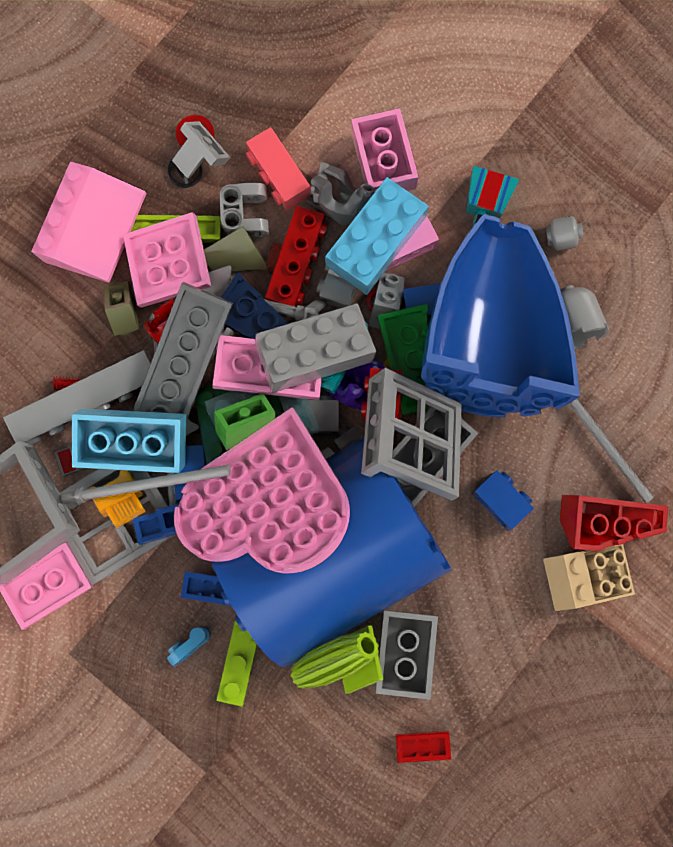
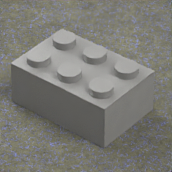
(407, 654)

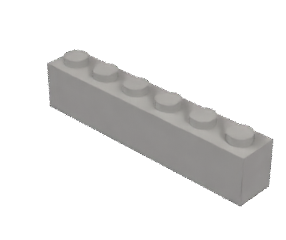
(89, 393)

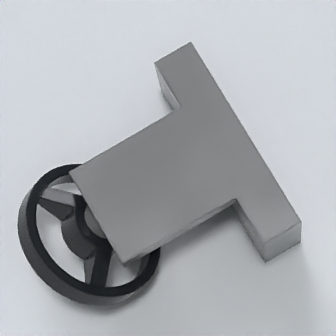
(197, 147)

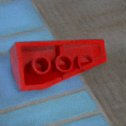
(603, 522)

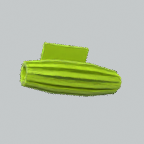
(346, 658)

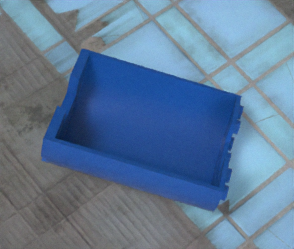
(374, 567)

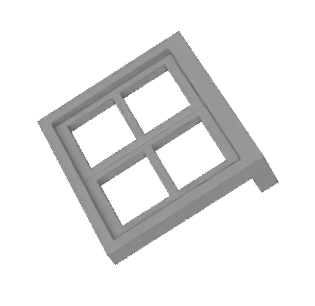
(382, 423)
(134, 551)

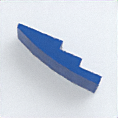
(155, 525)
(202, 588)

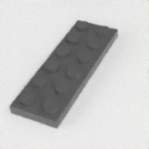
(183, 352)

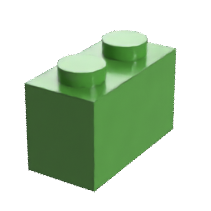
(242, 419)

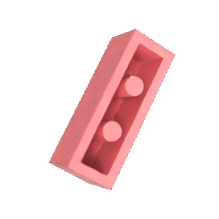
(277, 169)

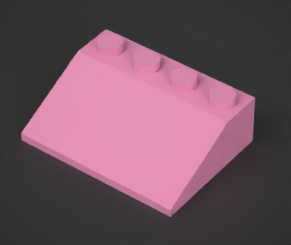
(88, 222)

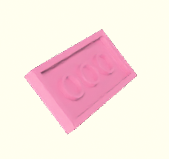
(241, 370)

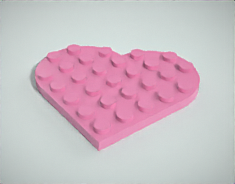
(274, 505)

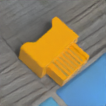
(120, 507)

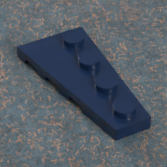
(249, 310)

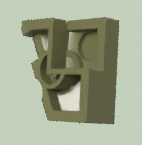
(235, 251)

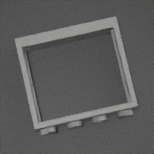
(51, 500)

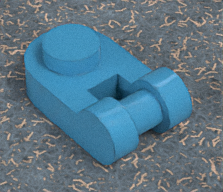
(182, 651)

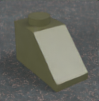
(120, 308)

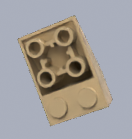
(588, 577)

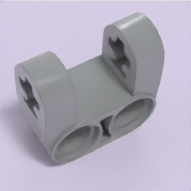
(234, 211)

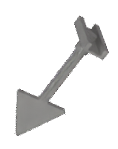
(220, 281)

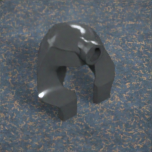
(350, 199)

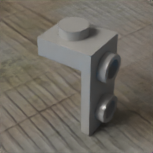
(387, 296)

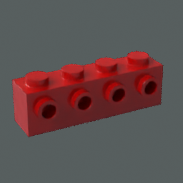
(296, 257)

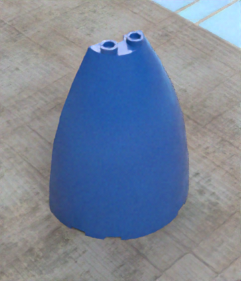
(500, 327)

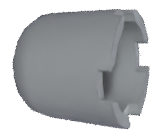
(584, 315)

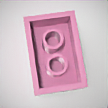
(384, 149)

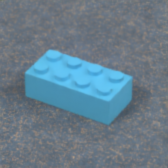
(376, 235)
(128, 440)

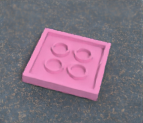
(164, 258)

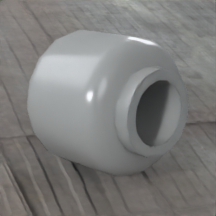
(564, 233)

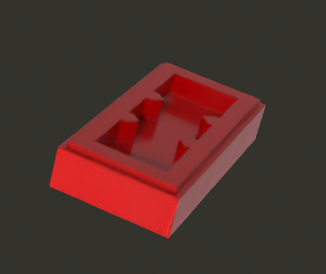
(423, 746)

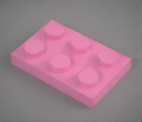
(45, 587)

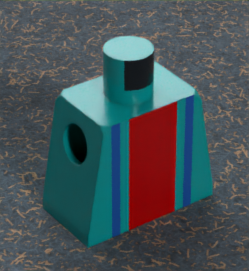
(489, 193)

